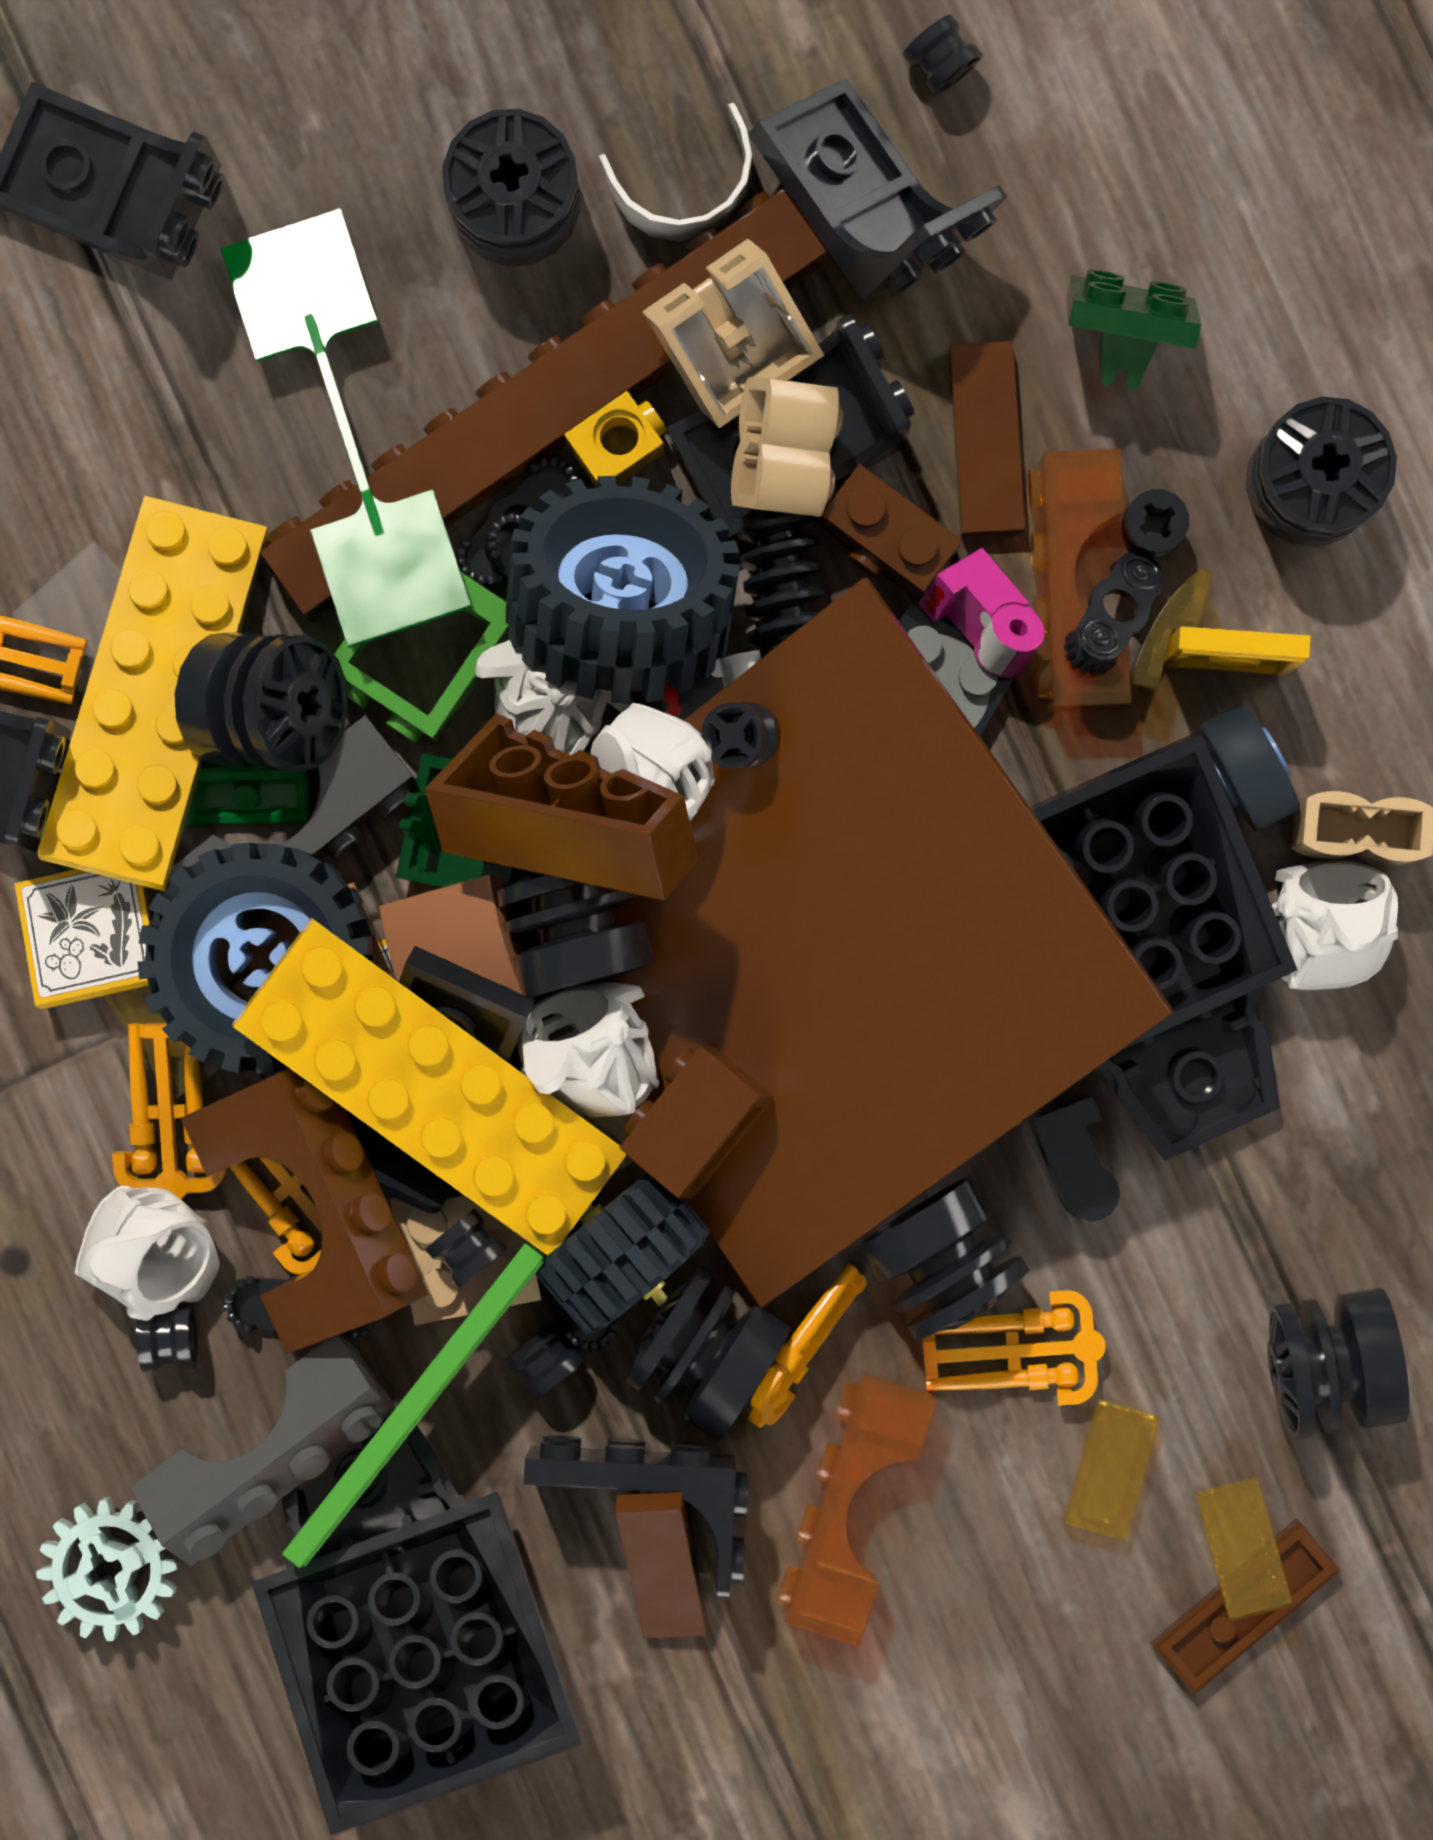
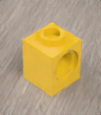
(586, 439)

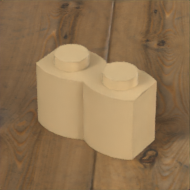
(785, 446)
(1345, 824)

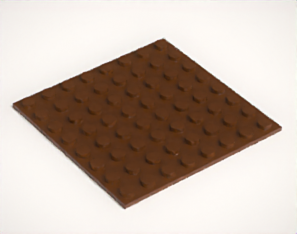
(871, 948)

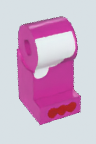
(987, 613)

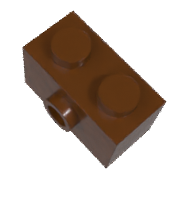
(888, 533)
(694, 1121)

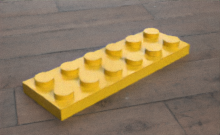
(127, 763)
(429, 1087)

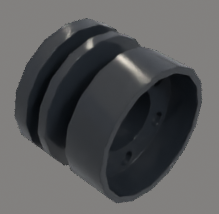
(521, 223)
(1299, 501)
(261, 701)
(573, 933)
(944, 1259)
(707, 1353)
(1348, 1361)

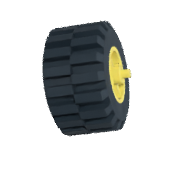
(622, 1254)

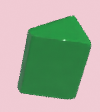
(250, 796)

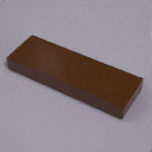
(986, 438)
(662, 1564)
(1207, 1641)

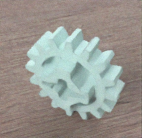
(118, 1594)

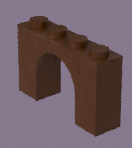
(363, 1256)

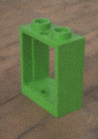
(407, 718)

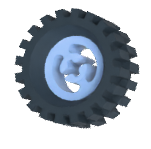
(625, 551)
(210, 905)

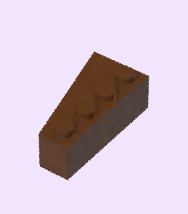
(560, 814)

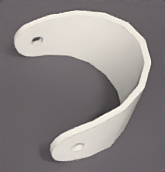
(688, 228)

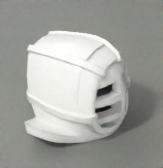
(539, 704)
(659, 751)
(1325, 930)
(603, 1063)
(148, 1251)

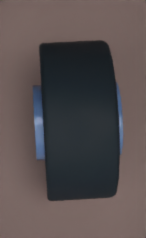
(1250, 767)

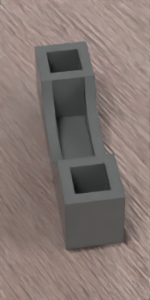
(355, 785)
(326, 1409)

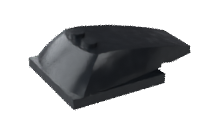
(1190, 905)
(411, 1642)

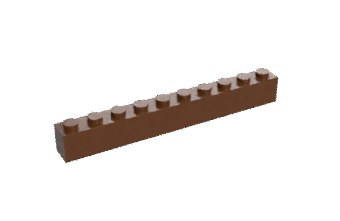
(526, 415)

